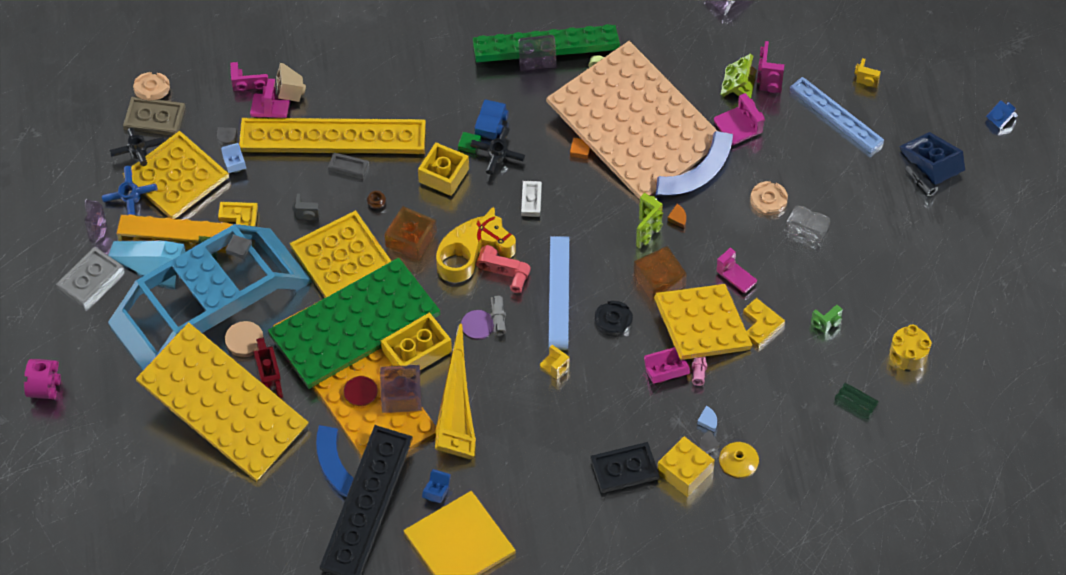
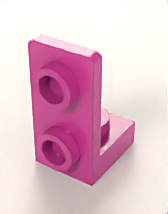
(249, 82)
(733, 272)

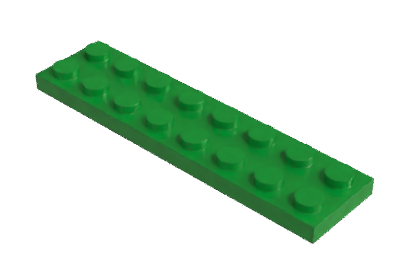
(566, 42)

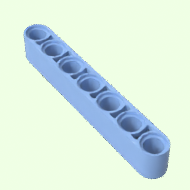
(559, 292)

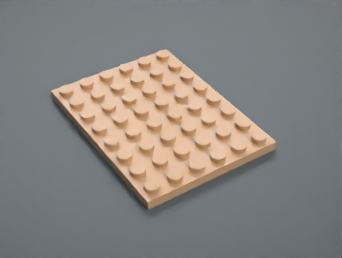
(634, 119)

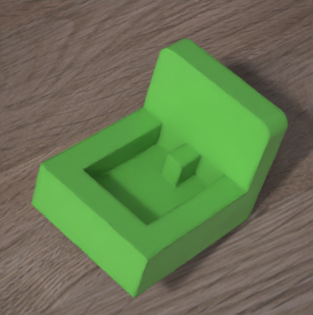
(828, 320)

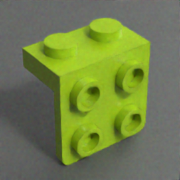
(651, 215)

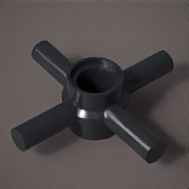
(137, 146)
(497, 156)

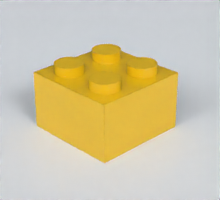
(443, 169)
(685, 466)

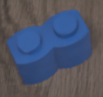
(491, 119)

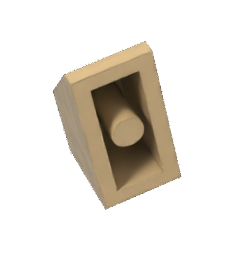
(289, 84)

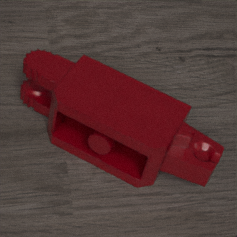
(267, 367)

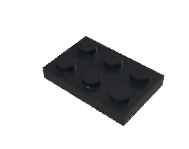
(624, 467)

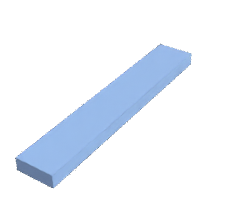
(836, 115)

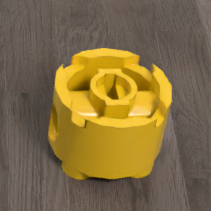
(910, 348)

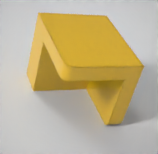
(555, 363)

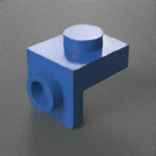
(1002, 114)
(437, 486)

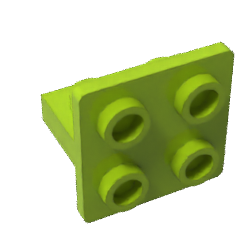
(739, 77)

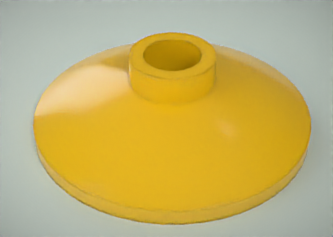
(737, 466)

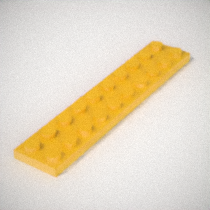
(333, 135)

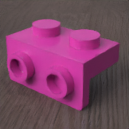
(665, 365)

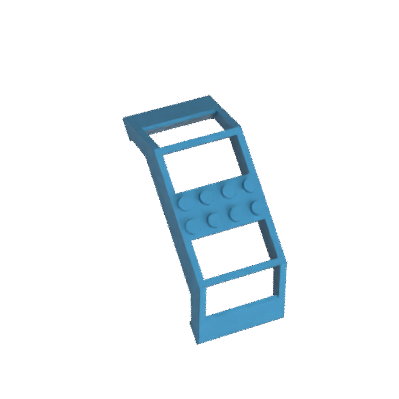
(209, 286)

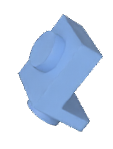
(233, 158)

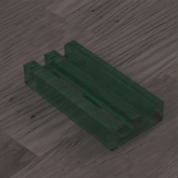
(859, 398)

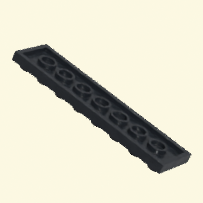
(366, 502)

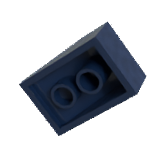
(934, 157)

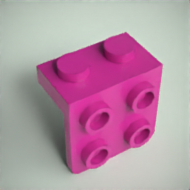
(769, 74)
(741, 121)

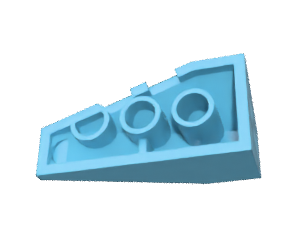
(146, 256)

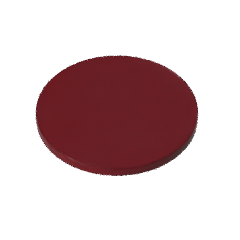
(360, 391)

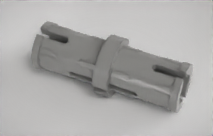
(498, 315)

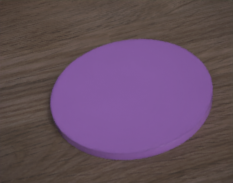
(477, 324)

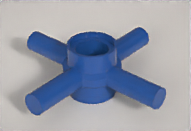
(125, 188)

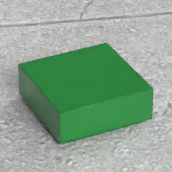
(465, 142)

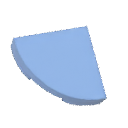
(708, 419)

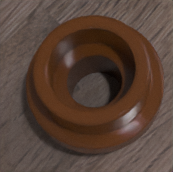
(376, 195)

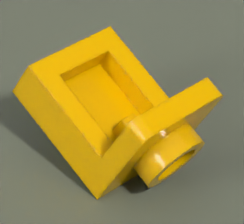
(866, 75)

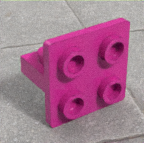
(268, 103)

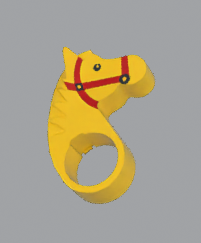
(468, 240)

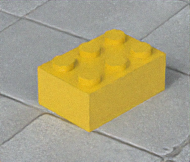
(417, 343)

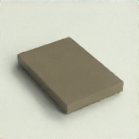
(154, 116)

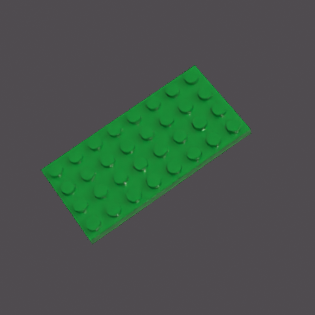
(351, 322)

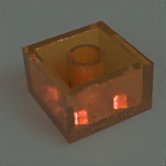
(410, 233)
(659, 272)

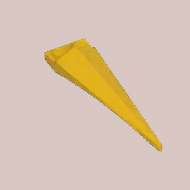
(454, 423)

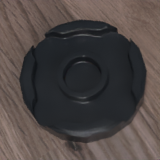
(613, 318)

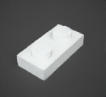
(531, 198)

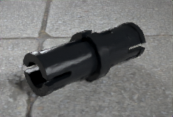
(921, 179)

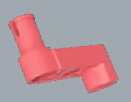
(491, 262)

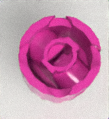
(42, 379)

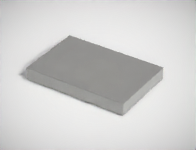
(89, 276)

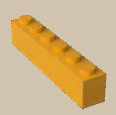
(167, 229)

